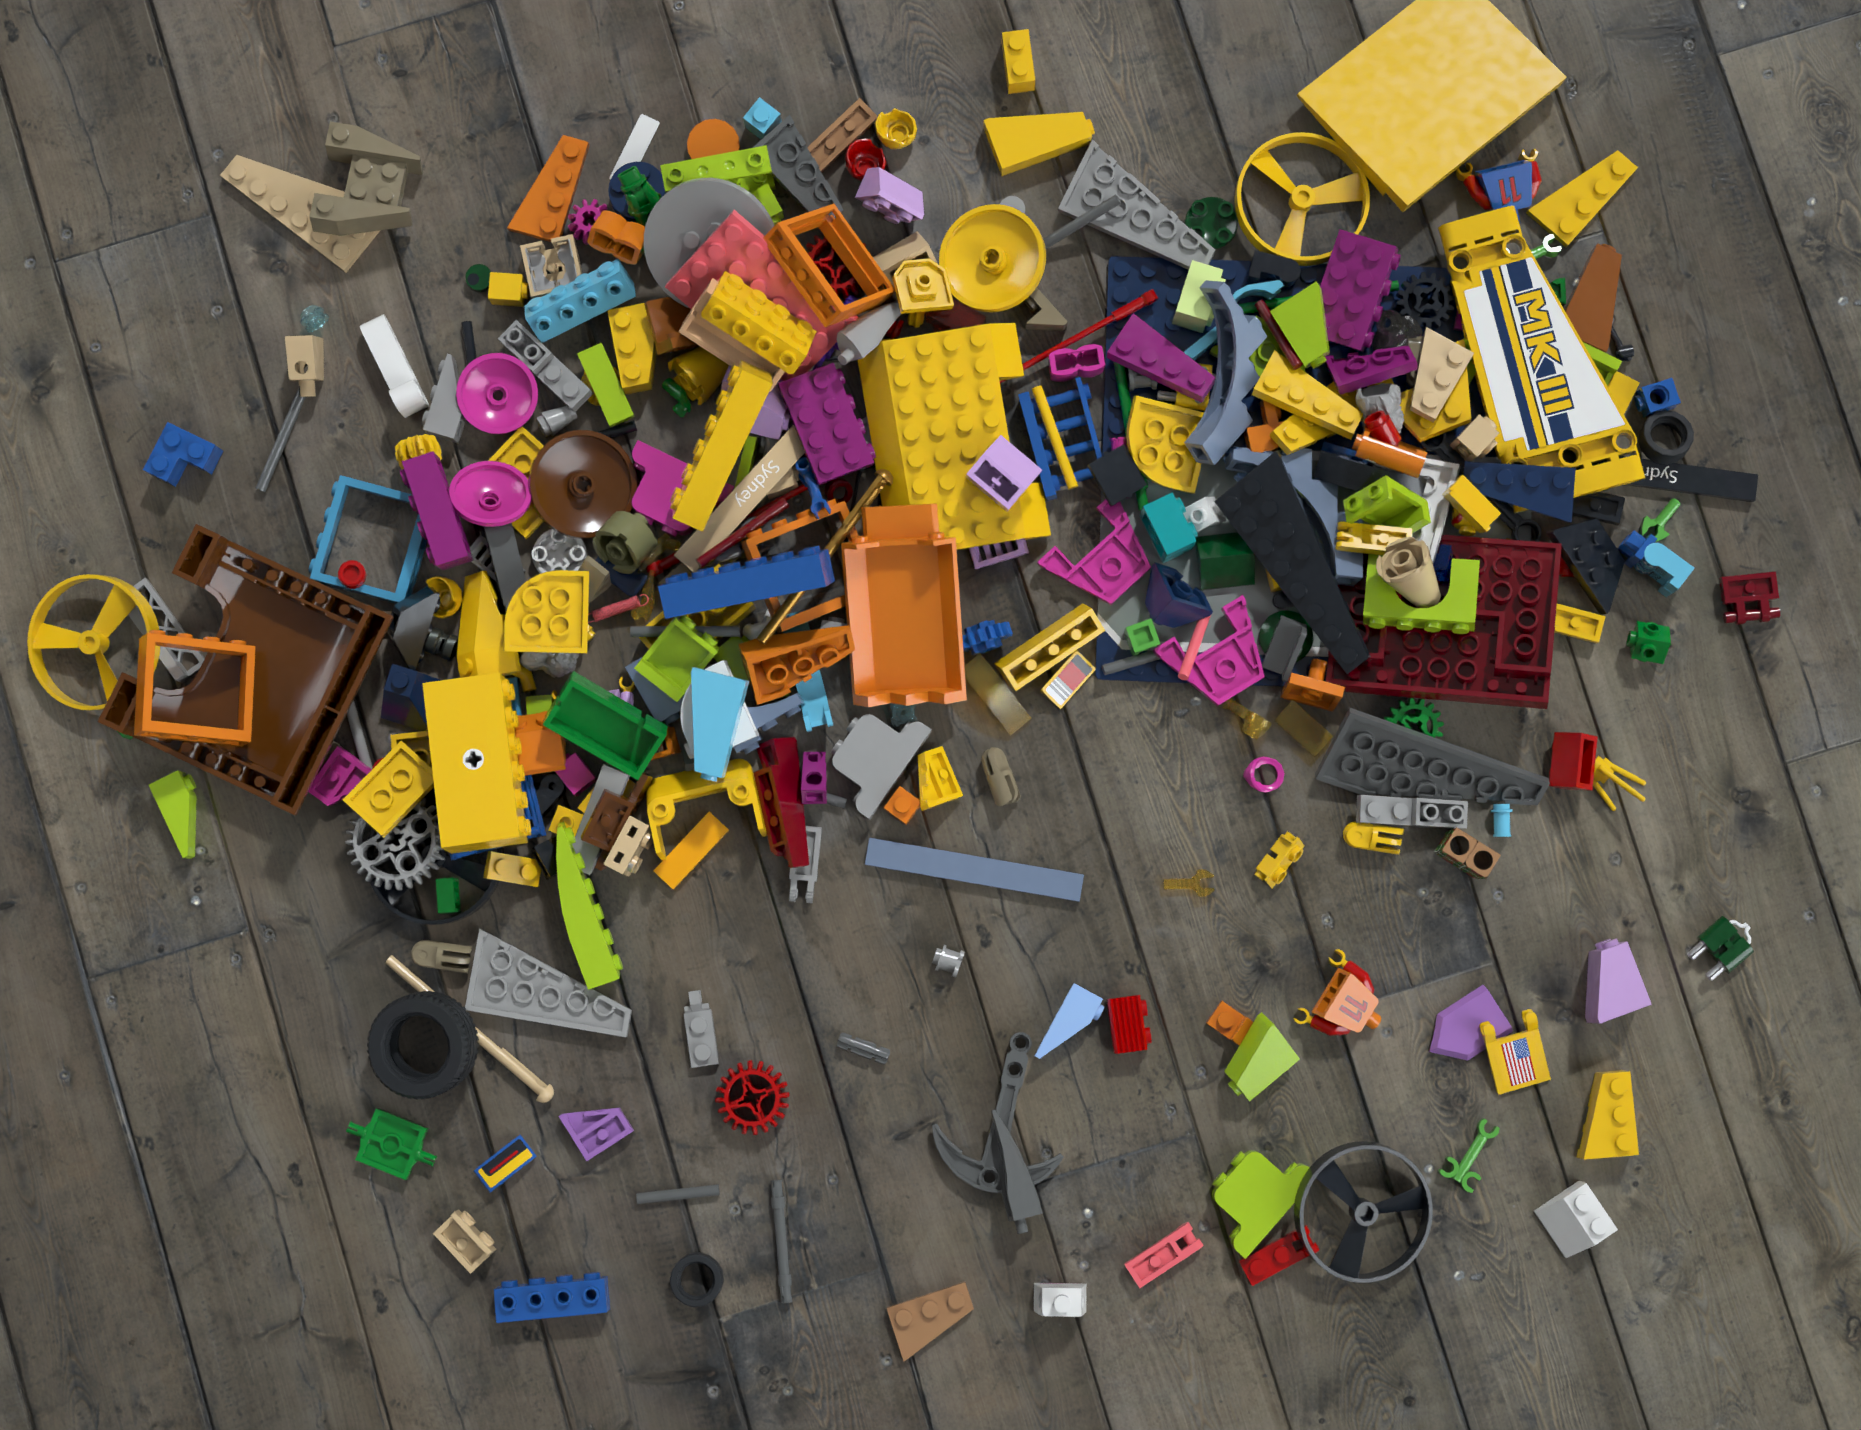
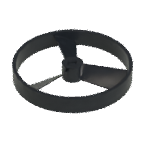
(466, 869)
(1364, 1213)

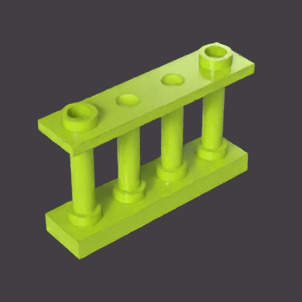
(745, 167)

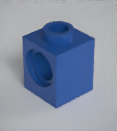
(1664, 389)

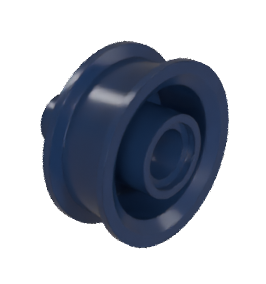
(617, 197)

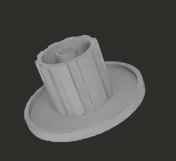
(688, 217)

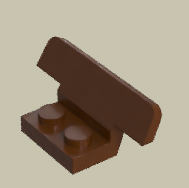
(611, 817)

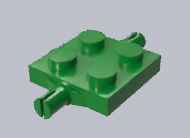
(391, 1143)

